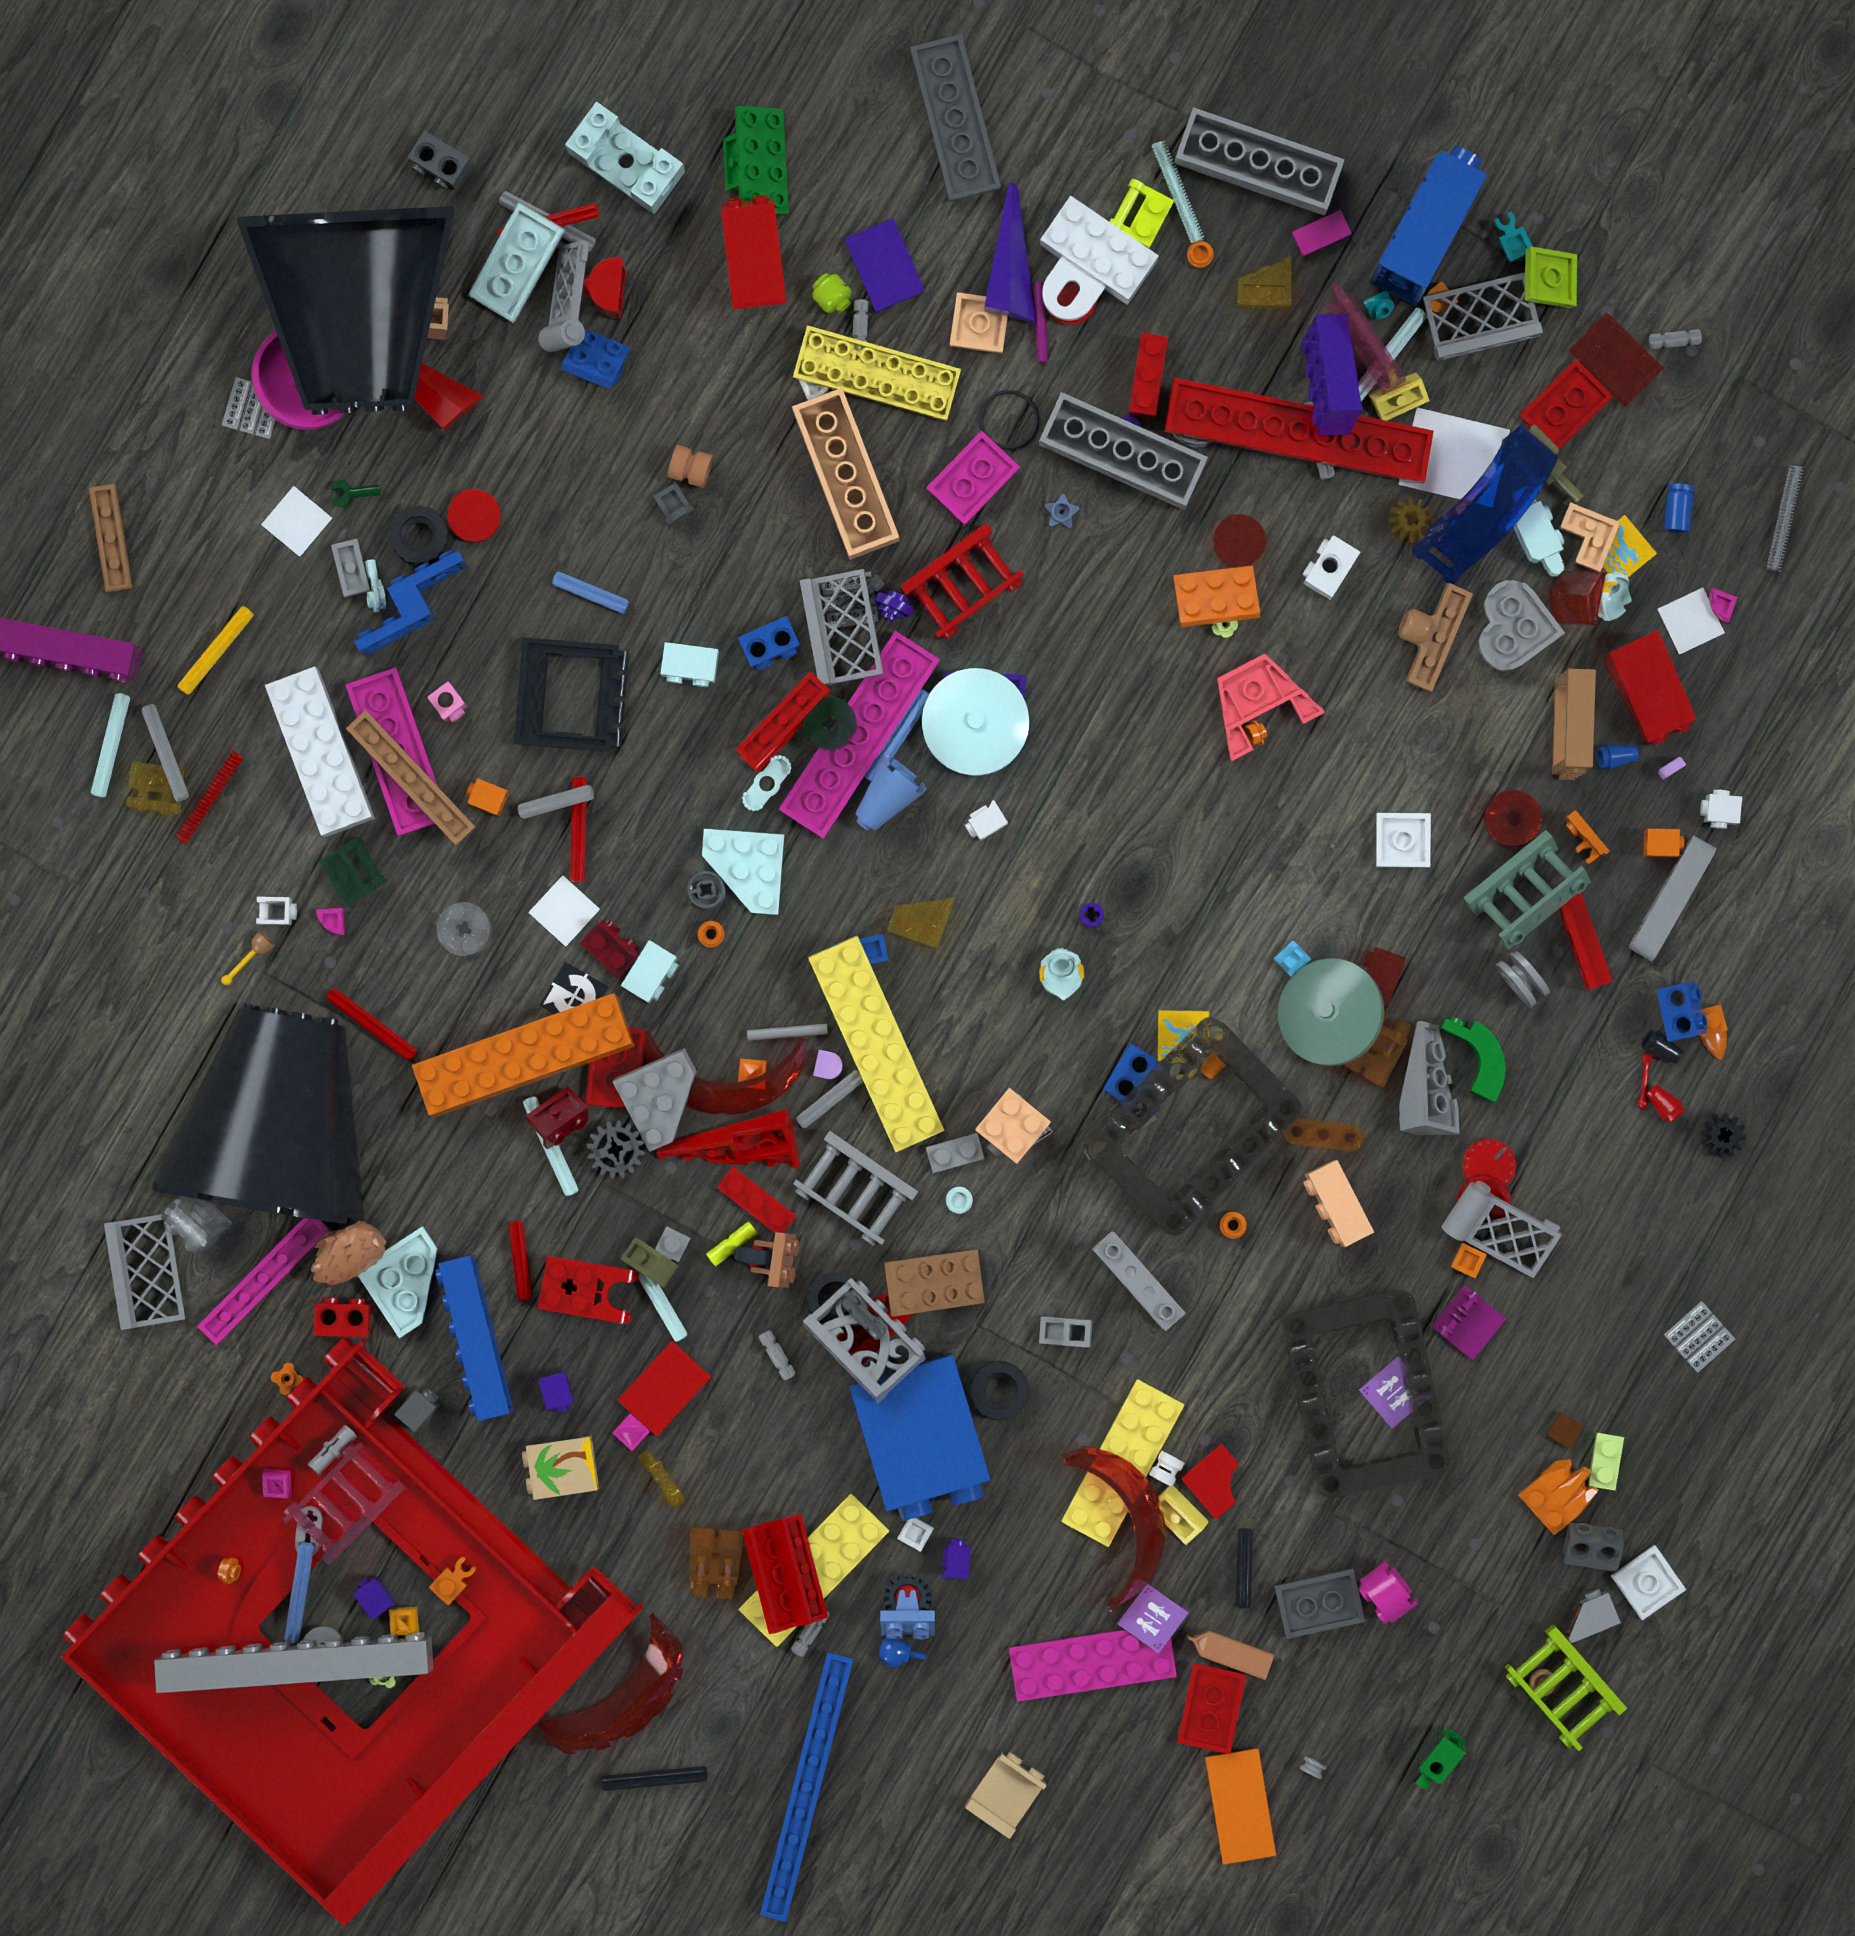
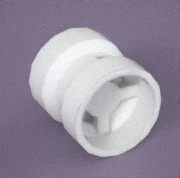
(1170, 1463)

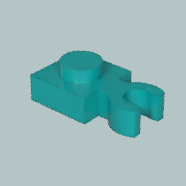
(1514, 240)

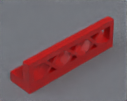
(1584, 943)

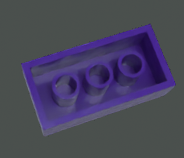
(1331, 374)

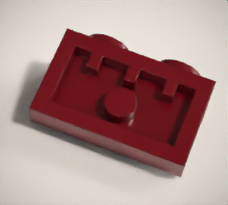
(610, 948)
(558, 1117)

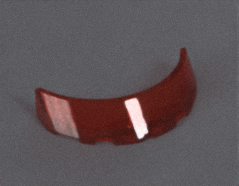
(739, 1096)
(1142, 1505)
(630, 1706)

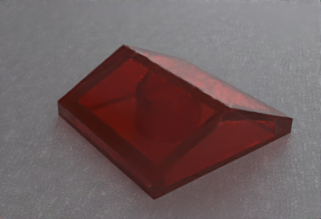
(1577, 597)

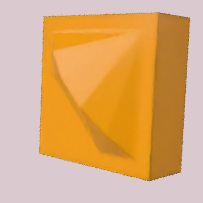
(403, 1620)

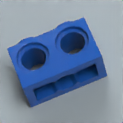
(766, 636)
(1674, 1012)
(1125, 1071)

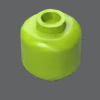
(831, 293)

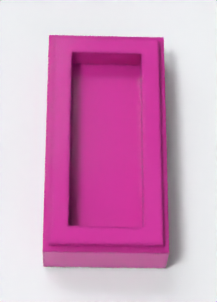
(1321, 233)

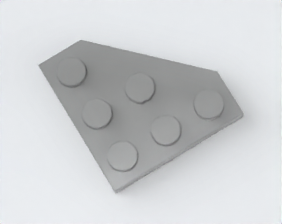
(658, 1096)

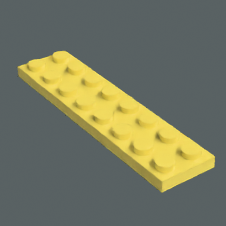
(876, 1043)

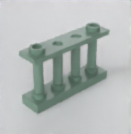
(1513, 871)

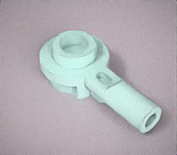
(375, 598)

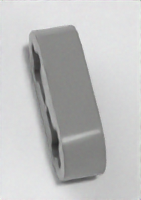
(301, 1533)

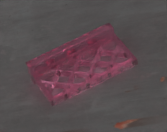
(1366, 341)

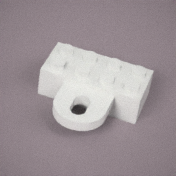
(1094, 257)

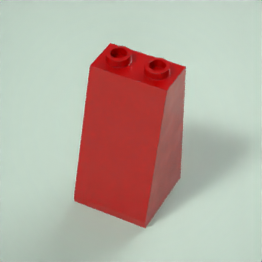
(753, 252)
(1650, 688)

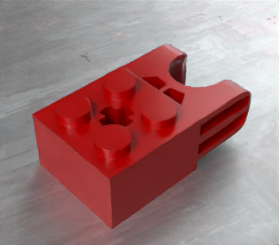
(592, 1290)

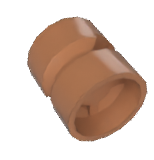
(690, 466)

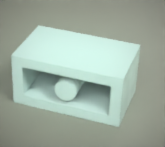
(689, 663)
(650, 972)

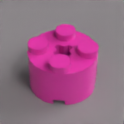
(1387, 1592)

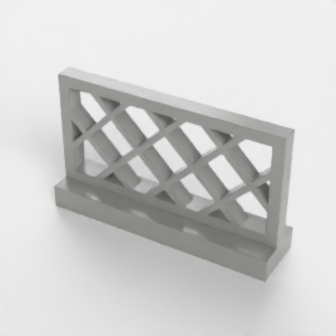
(1481, 340)
(818, 630)
(121, 1277)

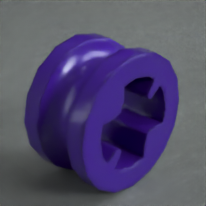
(1097, 908)

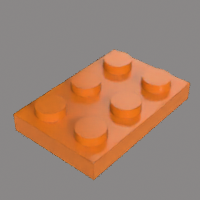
(1216, 596)

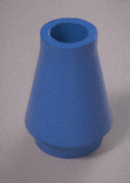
(1614, 755)

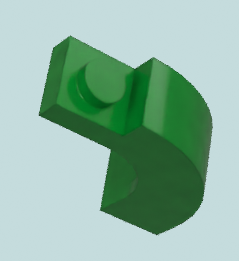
(1490, 1056)

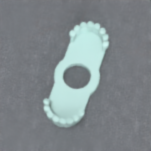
(777, 769)

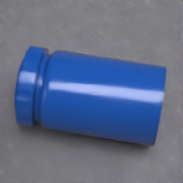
(1679, 508)

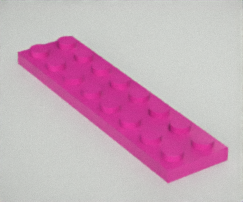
(879, 707)

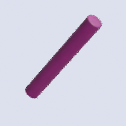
(1040, 321)

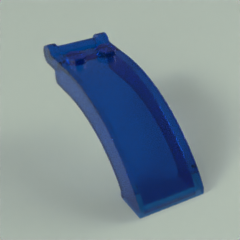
(1490, 505)

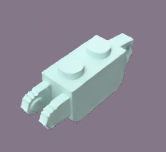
(1540, 539)

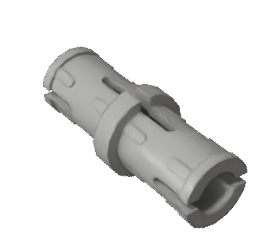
(332, 1450)

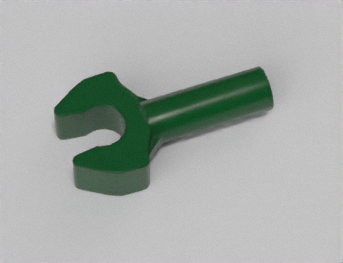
(353, 492)

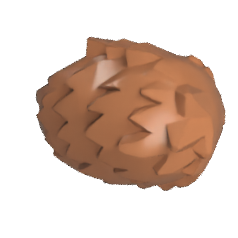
(347, 1253)

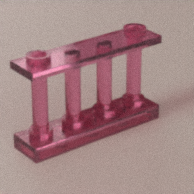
(350, 1528)

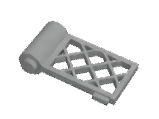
(564, 327)
(1472, 1210)

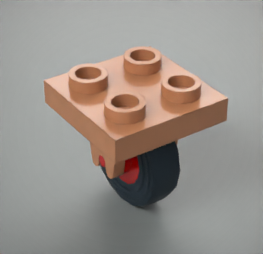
(780, 1259)

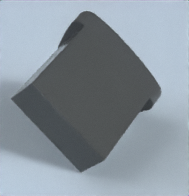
(673, 504)

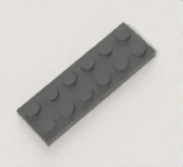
(955, 118)

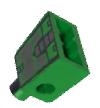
(1446, 1749)

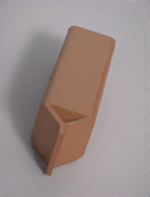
(1233, 1653)

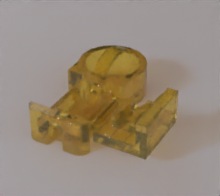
(660, 1475)

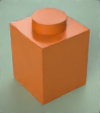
(487, 797)
(1663, 843)

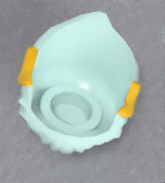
(1614, 596)
(1061, 973)

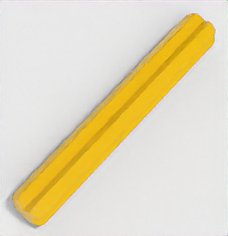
(215, 650)

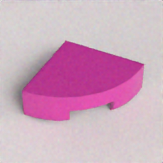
(1722, 604)
(332, 920)

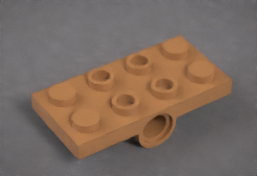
(934, 1282)

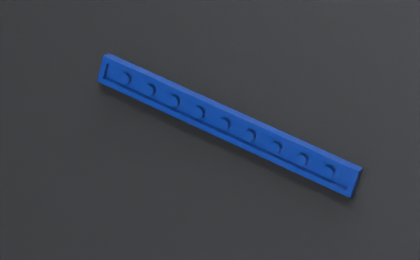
(806, 1786)

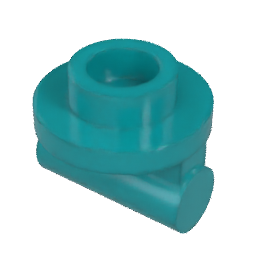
(1379, 305)

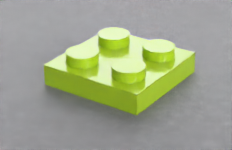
(1551, 277)

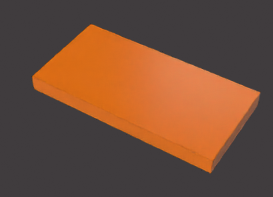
(1240, 1806)

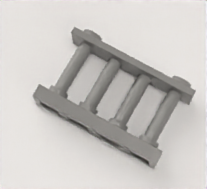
(856, 1162)
(1138, 1281)

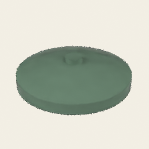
(1330, 1012)

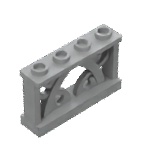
(865, 1376)

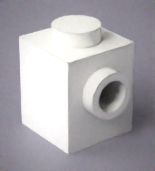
(1721, 809)

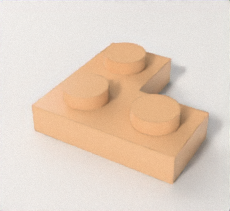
(1597, 534)

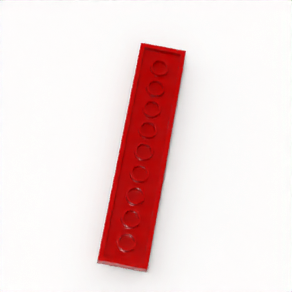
(1288, 431)

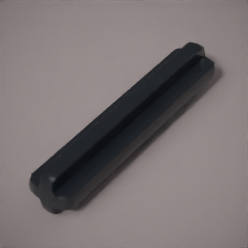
(1244, 1568)

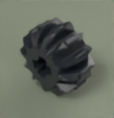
(1714, 1131)

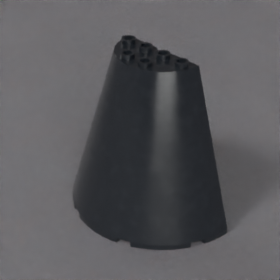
(351, 299)
(272, 1122)

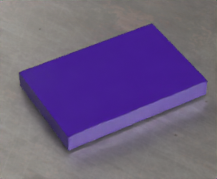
(884, 265)

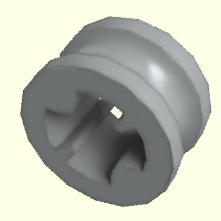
(1313, 1767)

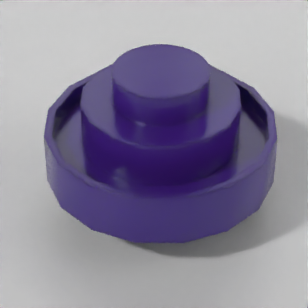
(893, 605)

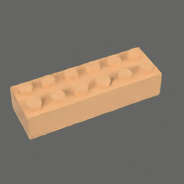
(845, 473)

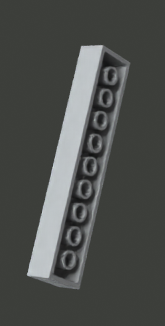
(294, 1664)

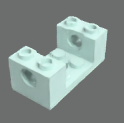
(603, 141)

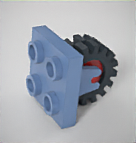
(907, 1609)

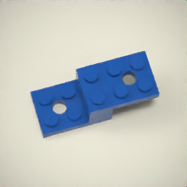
(410, 602)

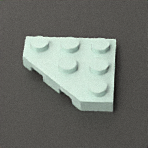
(748, 865)
(403, 1281)

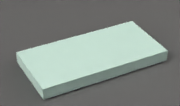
(516, 262)

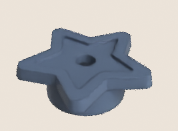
(1056, 517)

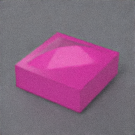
(631, 1432)
(276, 1483)

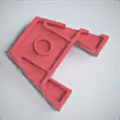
(1254, 691)

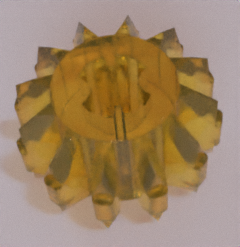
(1401, 521)

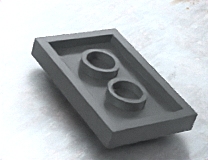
(1319, 1603)

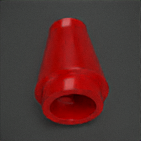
(1666, 1105)

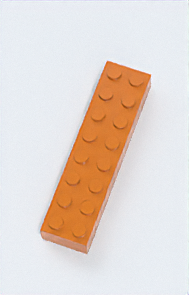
(523, 1055)

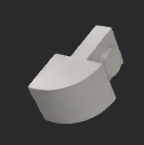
(1065, 1331)

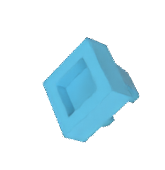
(1292, 958)

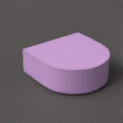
(1671, 767)
(827, 1065)

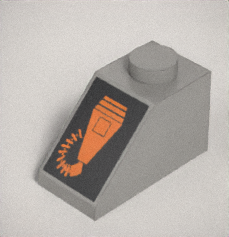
(1592, 1616)

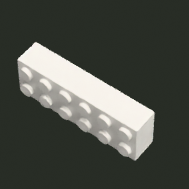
(319, 752)

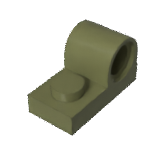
(649, 1262)

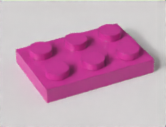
(973, 478)

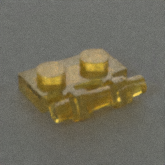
(151, 778)

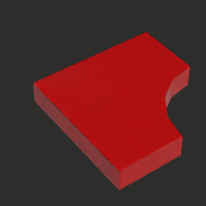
(1211, 1480)

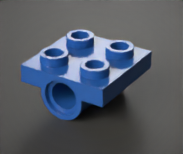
(597, 359)

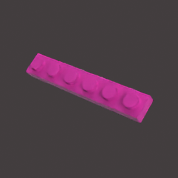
(262, 1279)

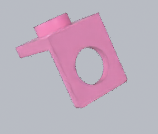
(453, 712)

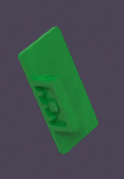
(757, 156)

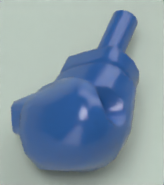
(895, 1652)

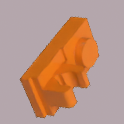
(1578, 827)

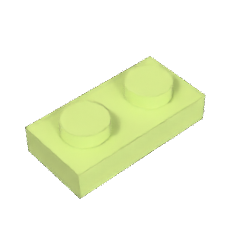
(1605, 1461)

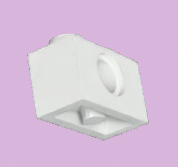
(1342, 555)

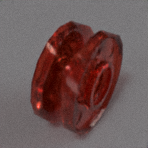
(1529, 814)

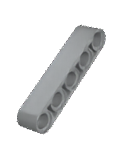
(1672, 898)

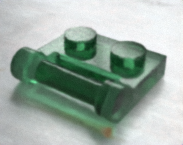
(345, 876)

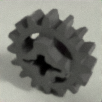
(604, 1152)

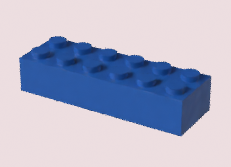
(475, 1338)

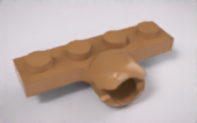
(1433, 635)

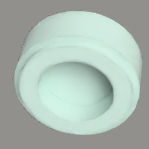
(959, 1200)

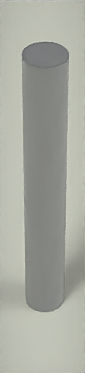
(785, 1032)

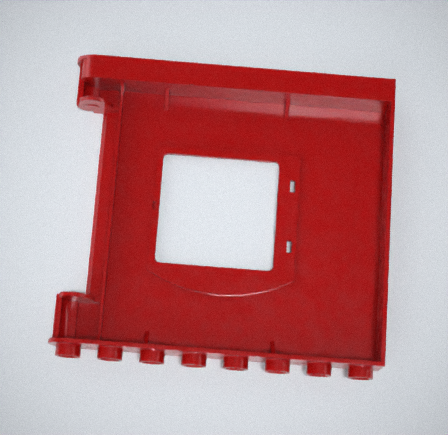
(354, 1799)

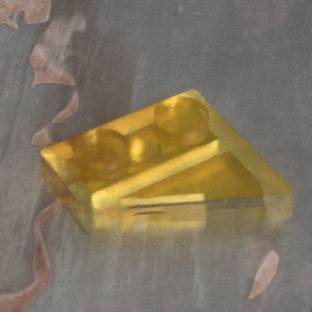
(1267, 287)
(921, 921)

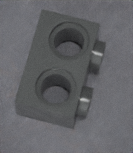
(443, 156)
(418, 1408)
(1593, 1546)

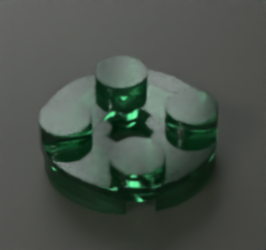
(842, 731)

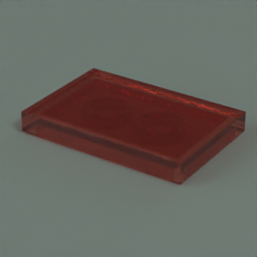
(1616, 359)

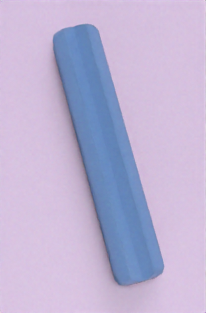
(590, 592)

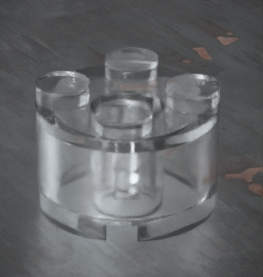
(469, 944)

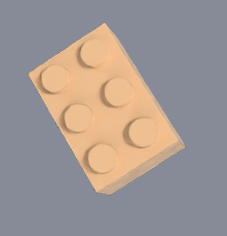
(1337, 1204)

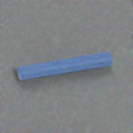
(900, 732)
(299, 1592)

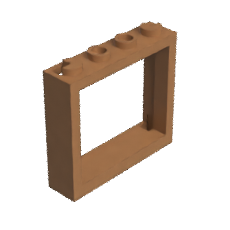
(1573, 723)

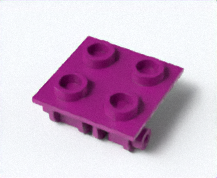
(1468, 1322)

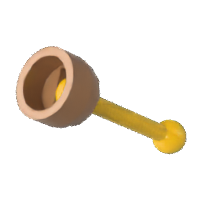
(260, 944)

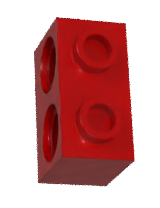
(342, 1326)

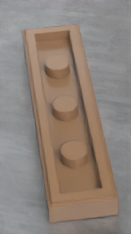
(110, 538)

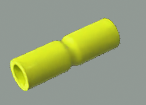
(728, 1246)

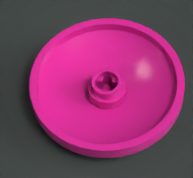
(278, 392)

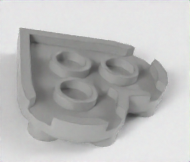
(1516, 627)

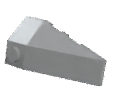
(1426, 1096)

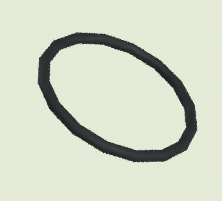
(1021, 395)

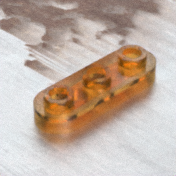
(1335, 1138)

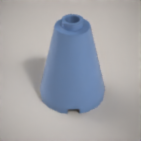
(888, 794)

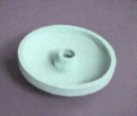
(975, 721)

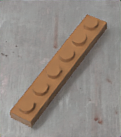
(411, 778)

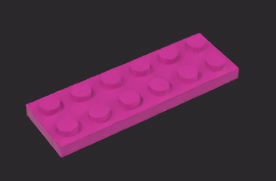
(387, 703)
(1087, 1664)

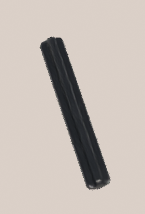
(654, 1778)

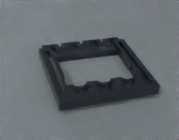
(532, 695)

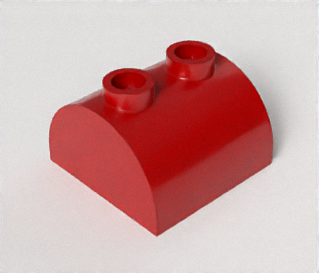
(607, 287)

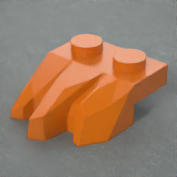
(1559, 1494)

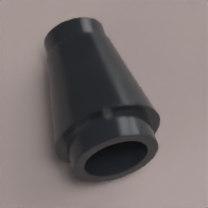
(1657, 1045)

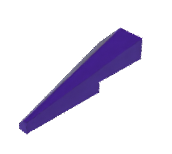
(1009, 281)

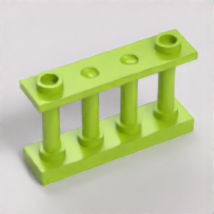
(1590, 1683)

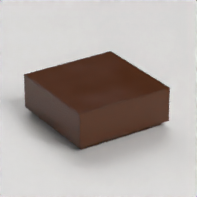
(1564, 1430)

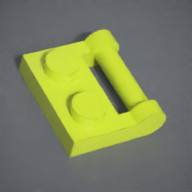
(1149, 217)

